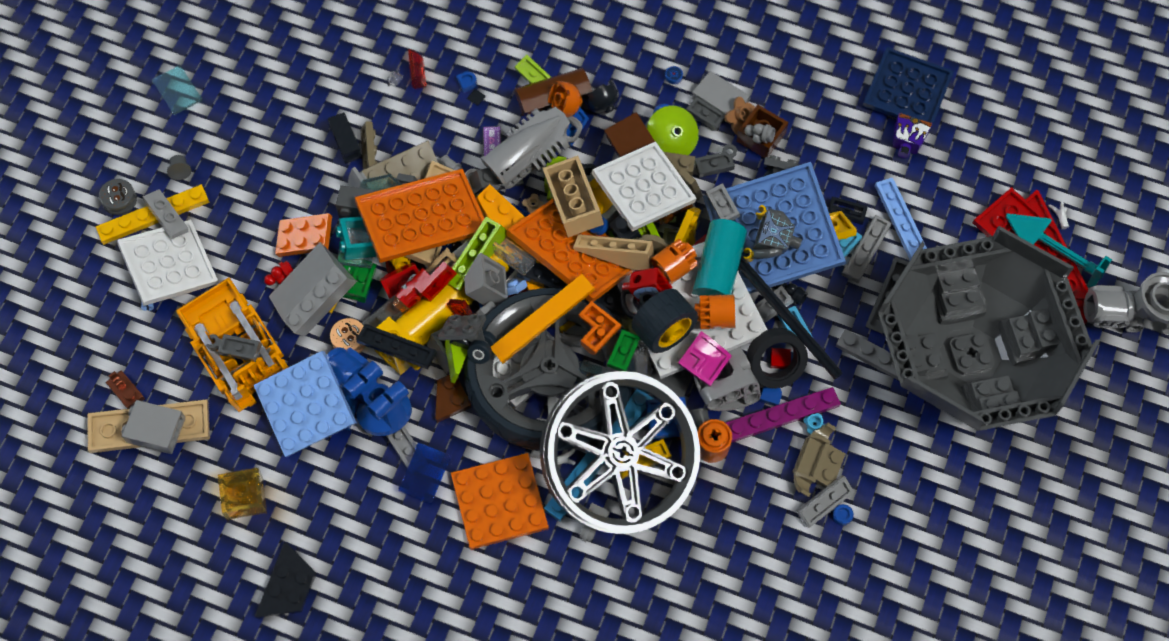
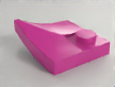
(705, 359)

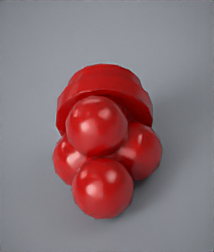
(278, 273)

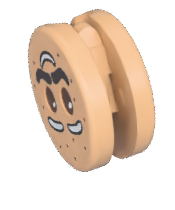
(345, 334)

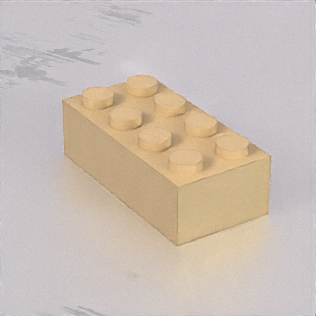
(573, 196)

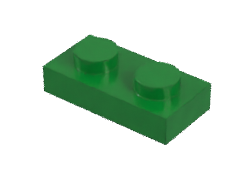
(623, 351)

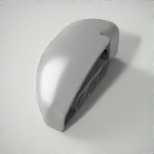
(733, 387)

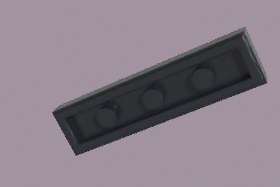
(396, 346)

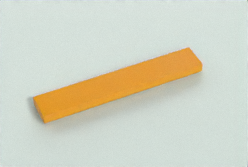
(542, 318)

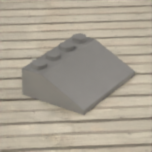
(311, 290)

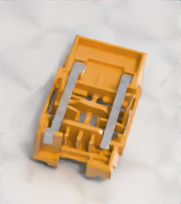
(226, 312)

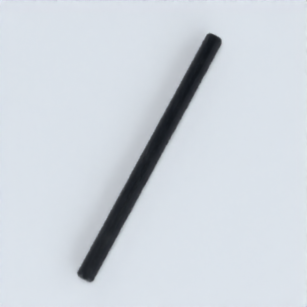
(789, 319)

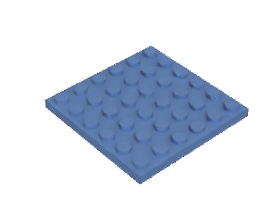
(801, 199)

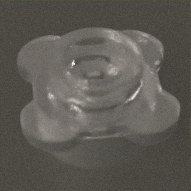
(394, 78)

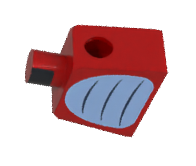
(646, 280)

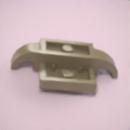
(817, 460)

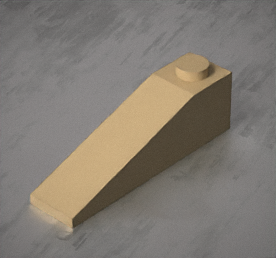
(620, 251)

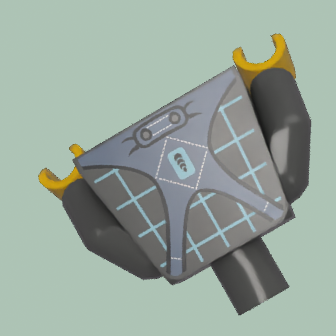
(773, 235)

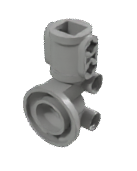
(1119, 308)

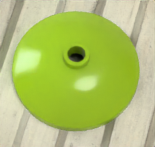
(662, 127)

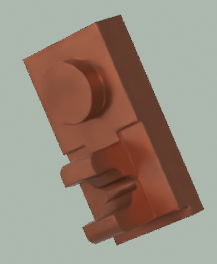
(124, 389)

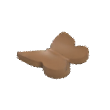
(739, 113)

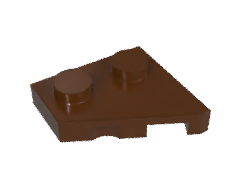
(450, 399)

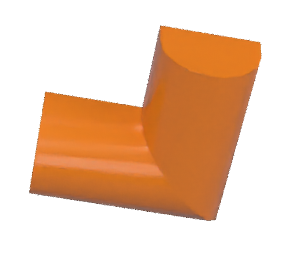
(602, 328)

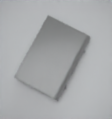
(718, 93)

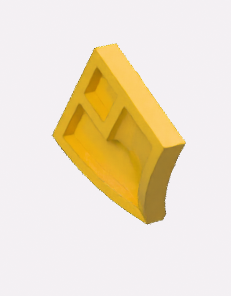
(688, 227)

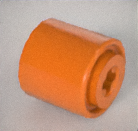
(711, 450)

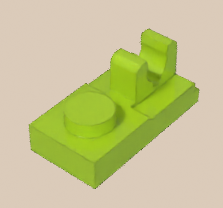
(530, 70)

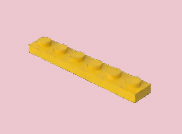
(144, 217)

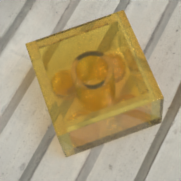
(242, 493)

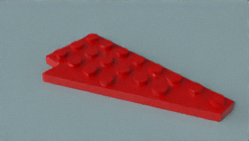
(1013, 203)

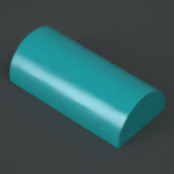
(720, 258)

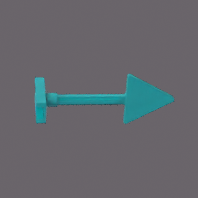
(1032, 229)

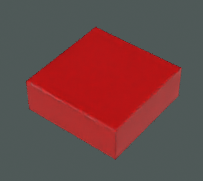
(780, 358)

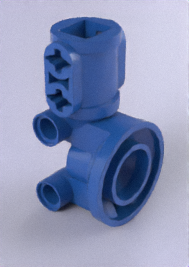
(381, 407)

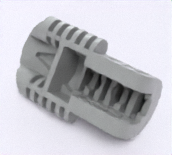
(528, 146)

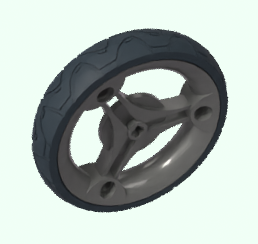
(534, 372)

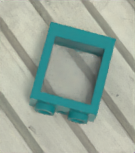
(354, 239)

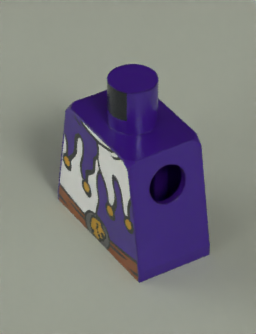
(909, 134)

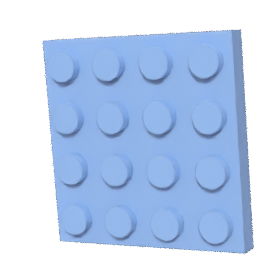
(304, 404)

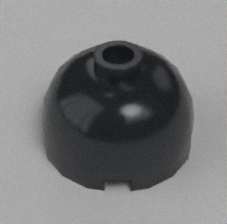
(602, 98)

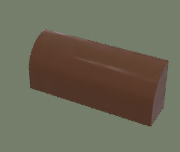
(537, 93)

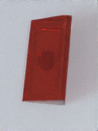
(417, 69)

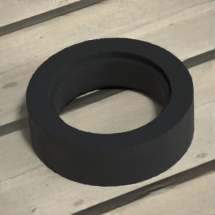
(791, 372)

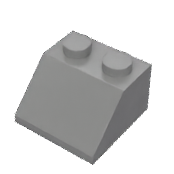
(486, 281)

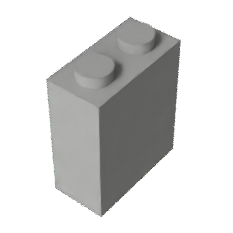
(153, 426)

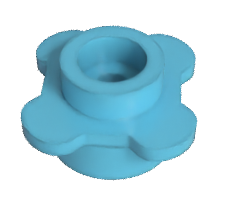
(809, 420)

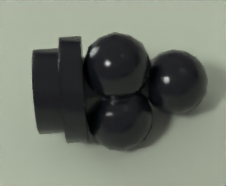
(797, 293)

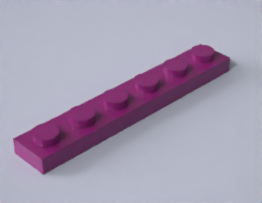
(783, 414)

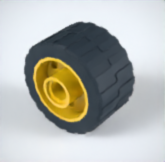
(664, 320)

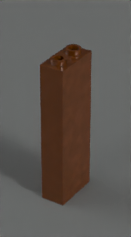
(632, 135)

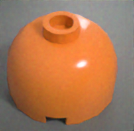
(565, 98)

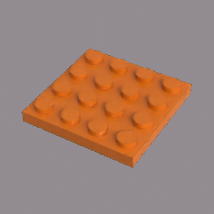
(499, 501)

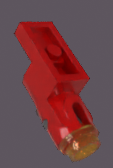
(423, 285)

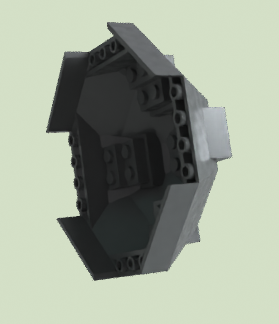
(1003, 307)

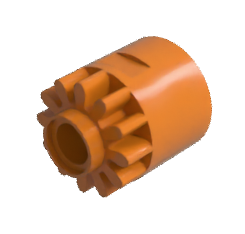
(675, 260)
(716, 311)

